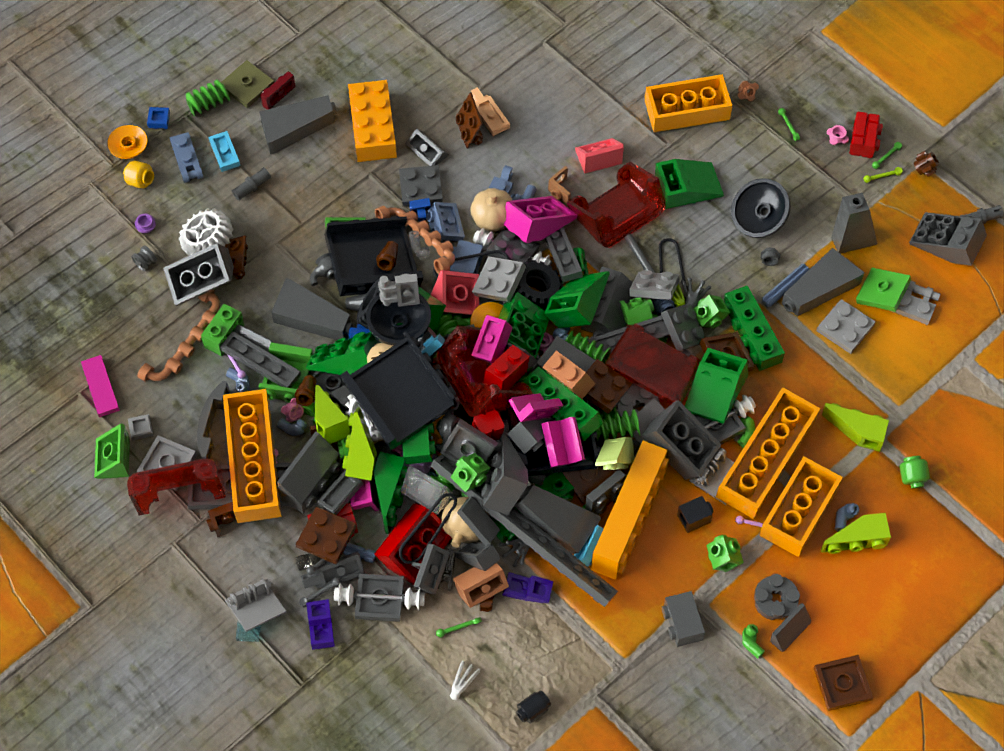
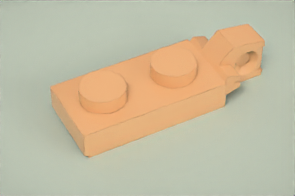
(490, 113)

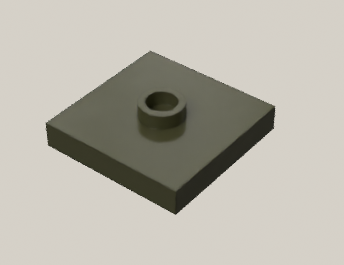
(247, 83)

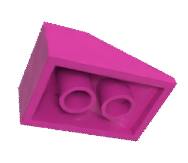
(537, 217)

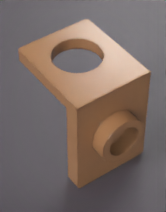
(556, 189)

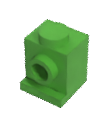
(637, 310)

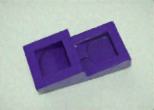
(528, 589)
(320, 624)

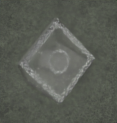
(425, 489)

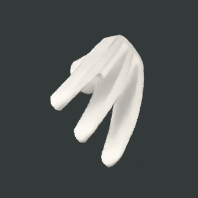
(460, 684)

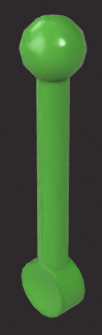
(782, 111)
(897, 146)
(440, 632)

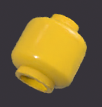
(138, 174)

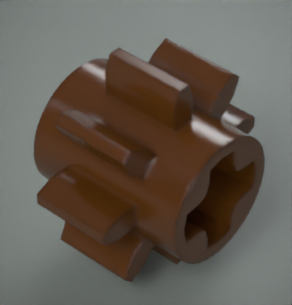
(926, 163)

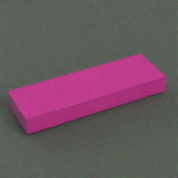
(100, 386)

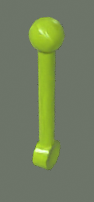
(898, 171)

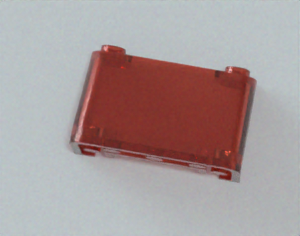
(622, 208)
(653, 365)
(468, 373)
(144, 485)

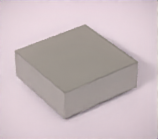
(140, 427)

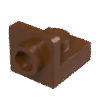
(220, 515)

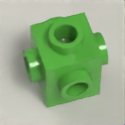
(711, 311)
(470, 472)
(724, 553)

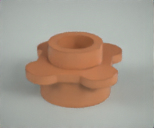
(744, 87)

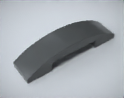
(214, 402)

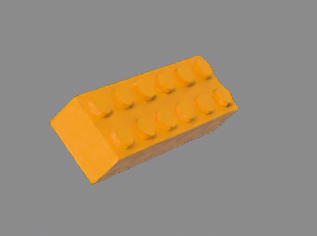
(767, 453)
(251, 456)
(629, 510)

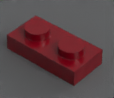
(278, 90)

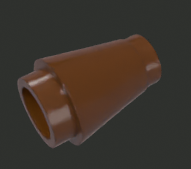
(388, 256)
(306, 391)

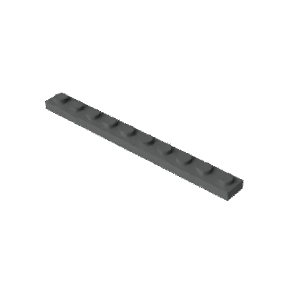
(538, 541)

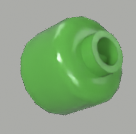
(914, 471)

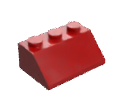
(389, 550)

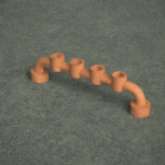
(431, 239)
(185, 348)

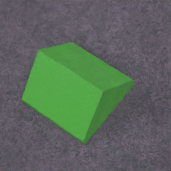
(112, 453)

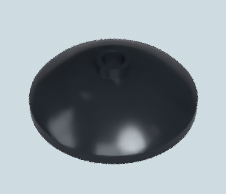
(751, 203)
(383, 320)

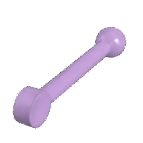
(241, 374)
(739, 519)

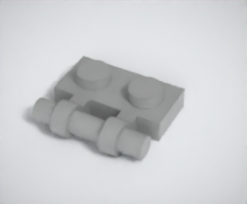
(402, 290)
(916, 308)

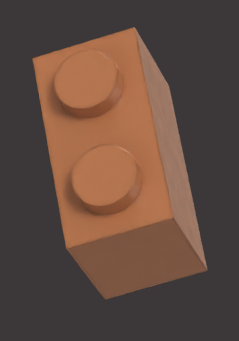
(569, 374)
(480, 585)

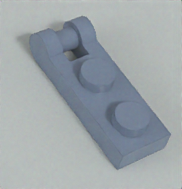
(186, 157)

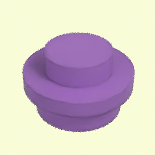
(145, 223)

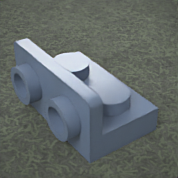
(446, 220)

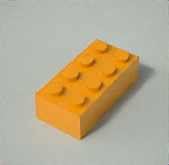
(688, 103)
(372, 121)
(800, 506)

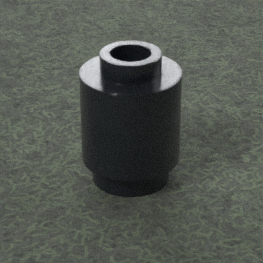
(533, 707)

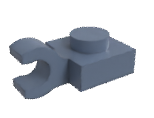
(503, 182)

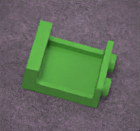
(297, 358)

